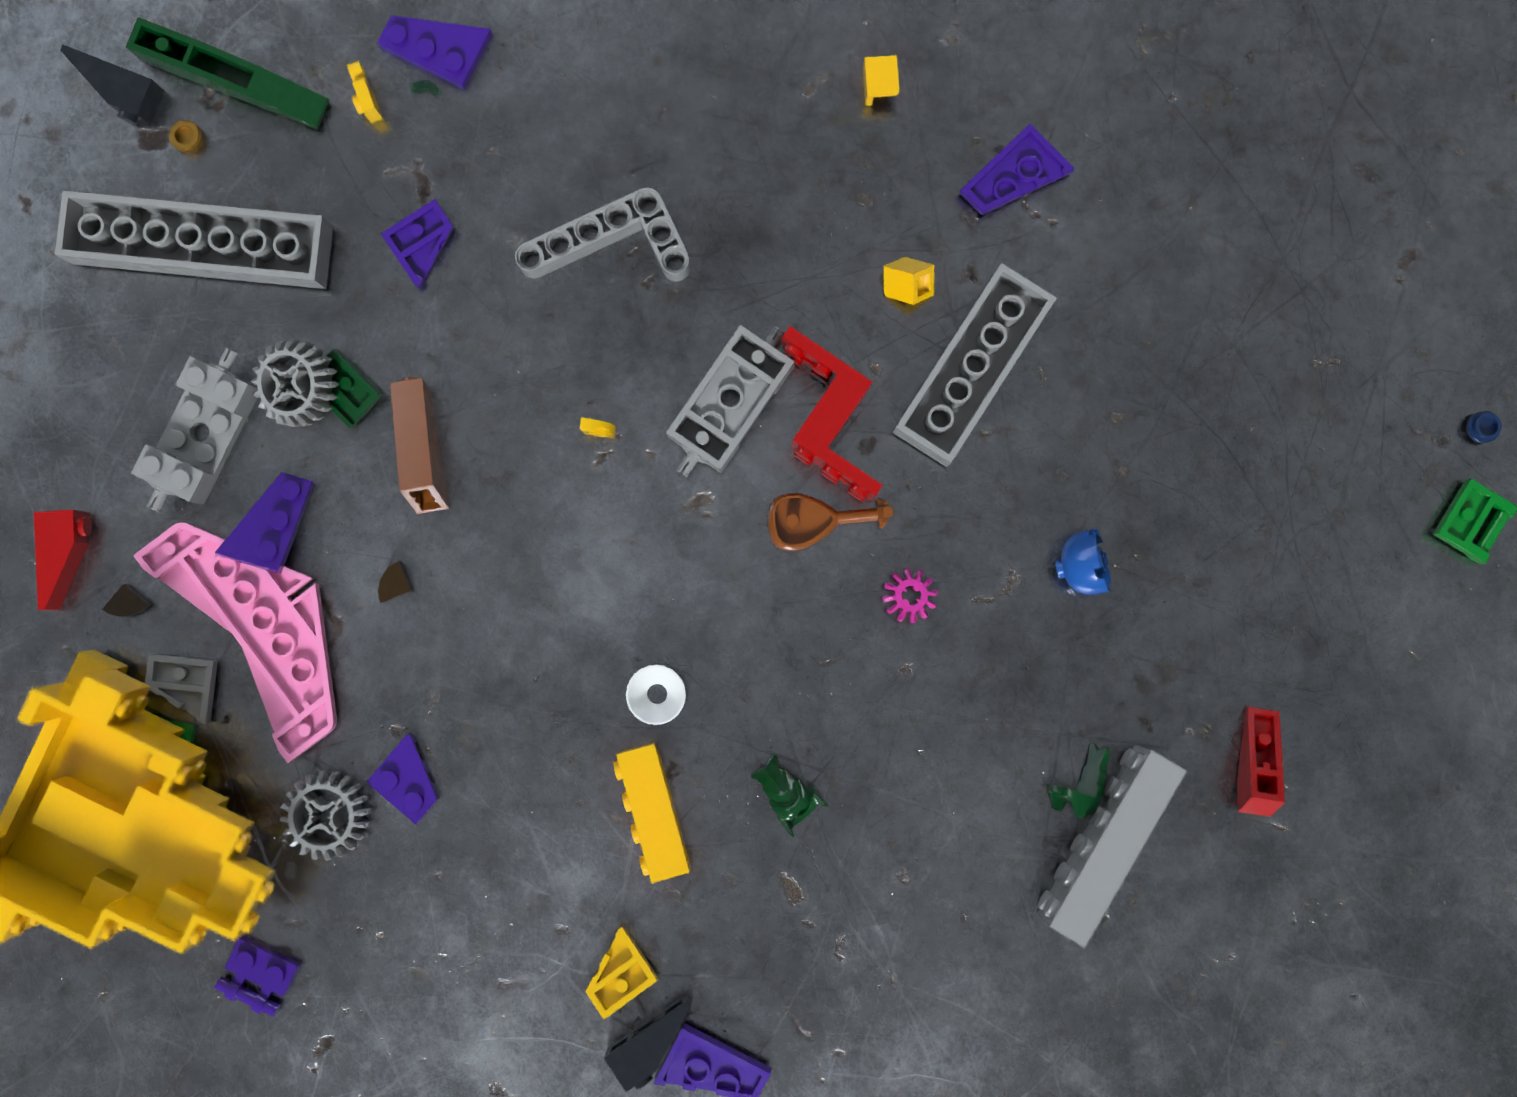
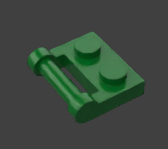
(1466, 517)

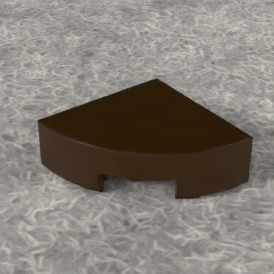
(394, 583)
(126, 602)

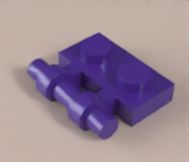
(262, 966)

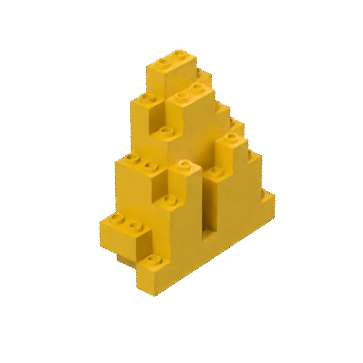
(118, 823)

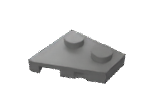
(184, 683)

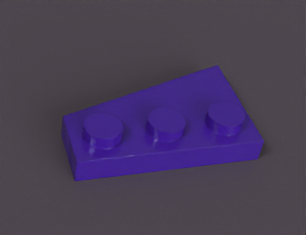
(436, 46)
(1016, 171)

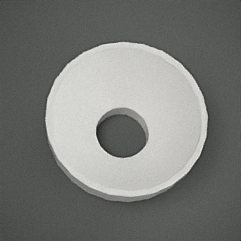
(638, 698)

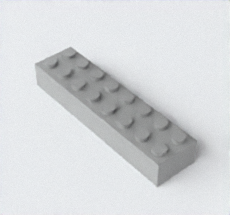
(194, 239)

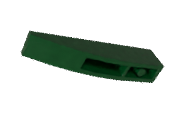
(225, 73)

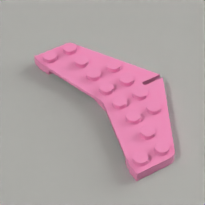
(278, 634)

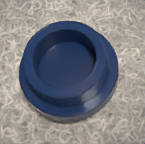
(1484, 427)

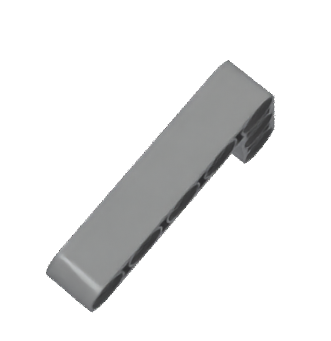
(608, 234)

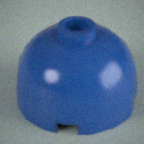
(1085, 563)

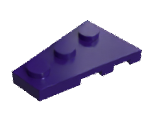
(270, 525)
(711, 1065)

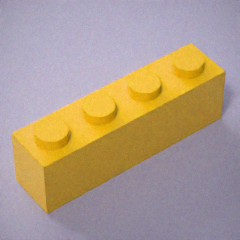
(653, 812)

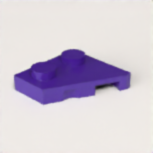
(419, 240)
(405, 781)

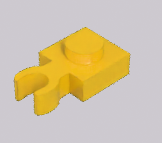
(364, 99)

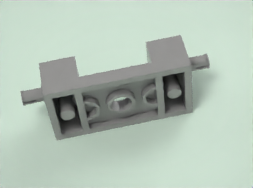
(710, 429)
(179, 461)

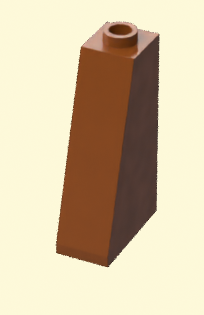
(418, 446)

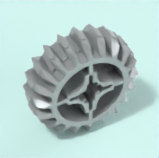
(283, 385)
(335, 825)

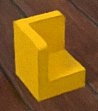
(880, 77)
(909, 280)

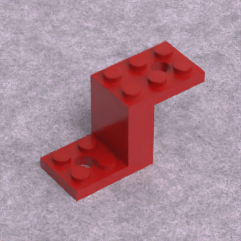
(830, 414)

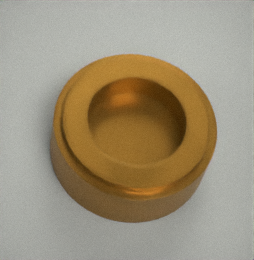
(187, 137)

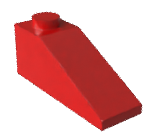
(59, 549)
(1260, 763)

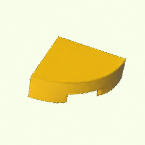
(597, 428)

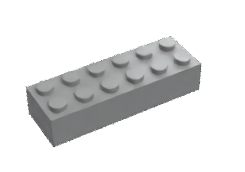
(974, 365)
(1109, 843)

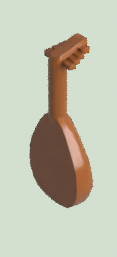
(801, 520)

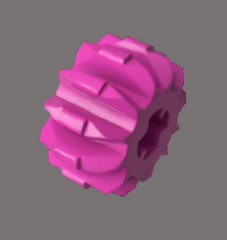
(916, 586)

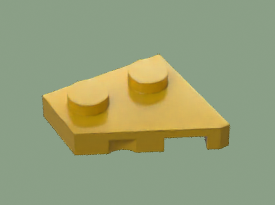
(620, 975)

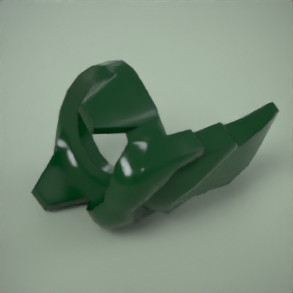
(1088, 790)
(787, 795)

